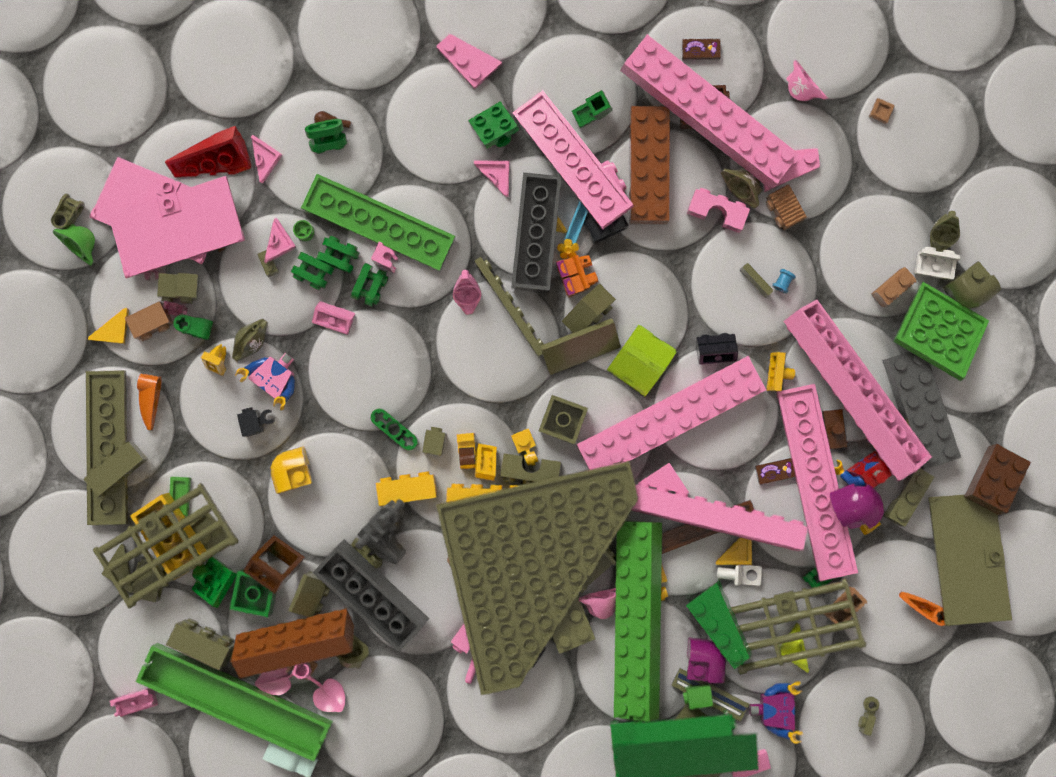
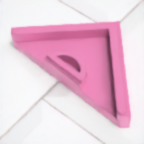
(265, 158)
(497, 173)
(278, 243)
(666, 478)

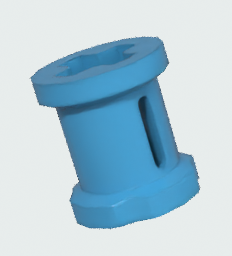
(783, 281)

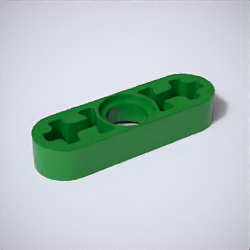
(386, 416)

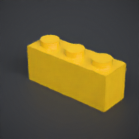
(406, 488)

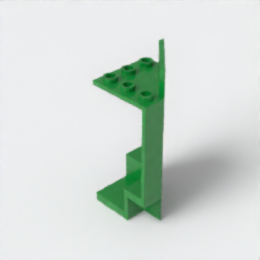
(682, 747)

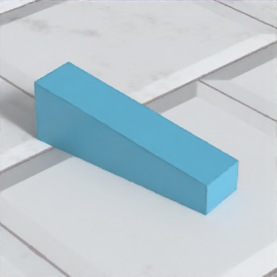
(577, 223)

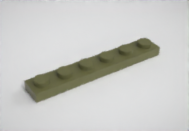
(506, 299)

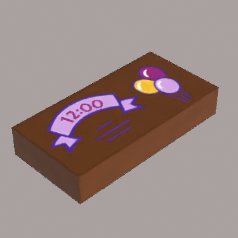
(701, 49)
(775, 471)

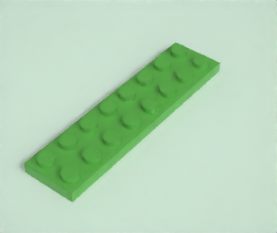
(378, 222)

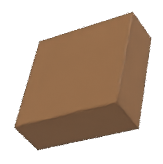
(881, 110)

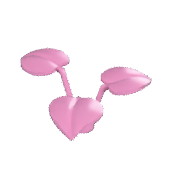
(327, 698)

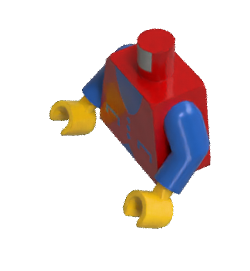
(869, 470)

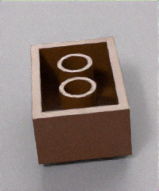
(997, 479)

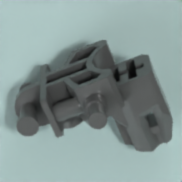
(379, 533)

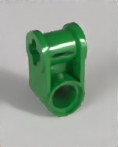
(196, 326)

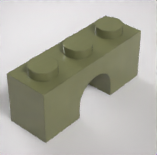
(513, 469)
(905, 504)

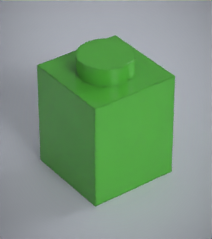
(698, 696)

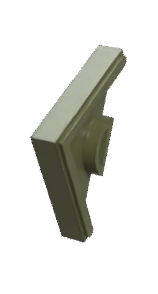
(123, 570)

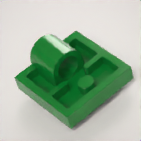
(494, 126)
(213, 581)

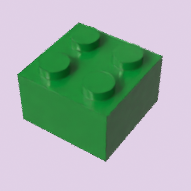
(251, 596)

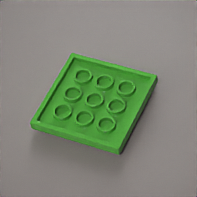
(941, 331)

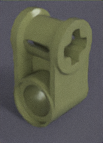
(67, 211)

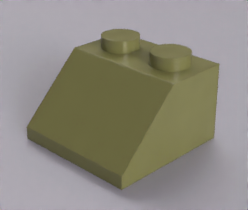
(309, 596)

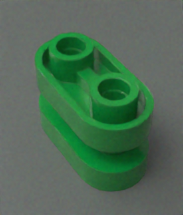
(326, 136)
(333, 244)
(379, 280)
(317, 281)

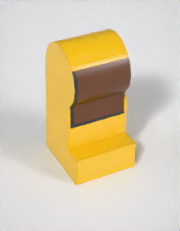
(466, 450)

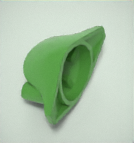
(77, 240)

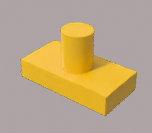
(778, 372)
(485, 462)

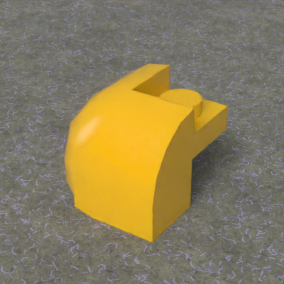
(290, 470)

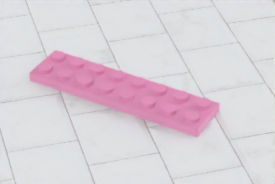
(573, 160)

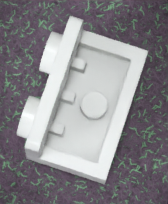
(936, 264)

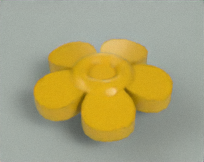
(567, 249)

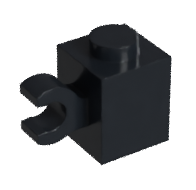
(251, 422)

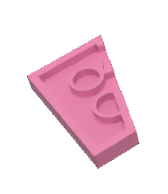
(468, 60)
(806, 162)

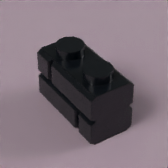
(716, 348)

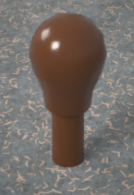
(324, 116)

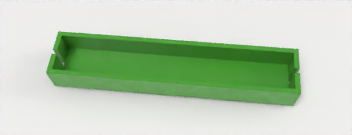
(638, 621)
(234, 701)

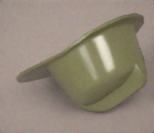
(356, 657)

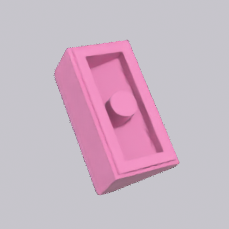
(333, 317)

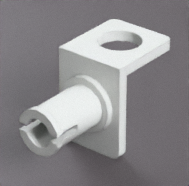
(739, 574)

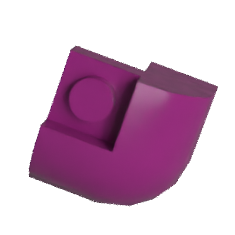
(857, 506)
(705, 661)

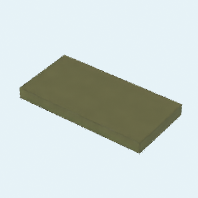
(580, 346)

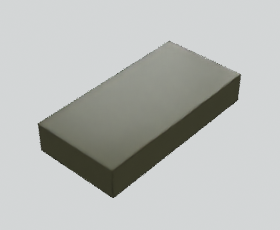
(756, 280)

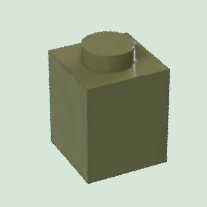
(434, 441)

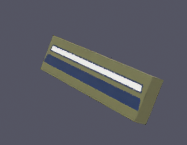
(721, 699)

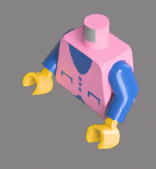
(272, 377)

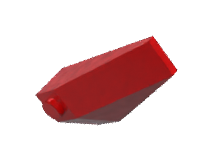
(216, 154)

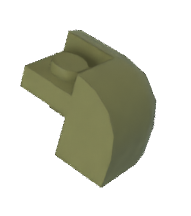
(973, 286)

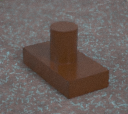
(835, 428)

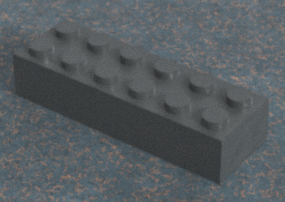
(536, 232)
(922, 406)
(371, 595)

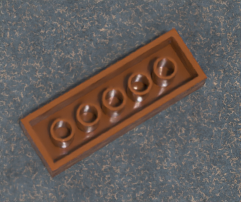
(649, 164)
(293, 643)

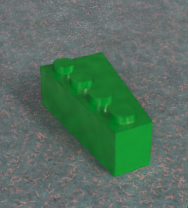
(720, 623)

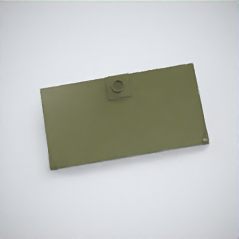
(969, 561)

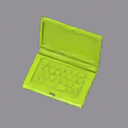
(642, 360)

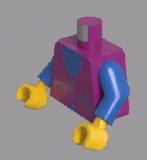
(778, 710)

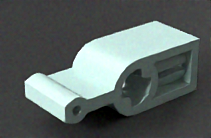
(289, 760)

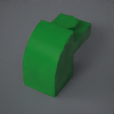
(595, 108)

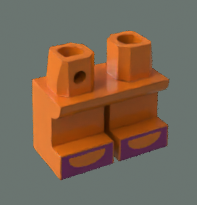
(572, 267)

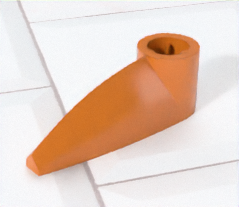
(149, 393)
(924, 607)

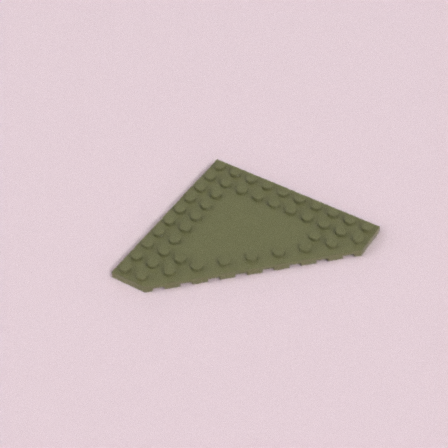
(525, 559)

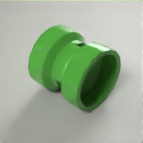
(301, 228)

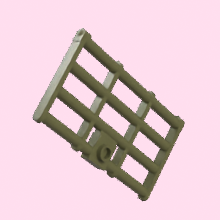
(156, 532)
(788, 612)

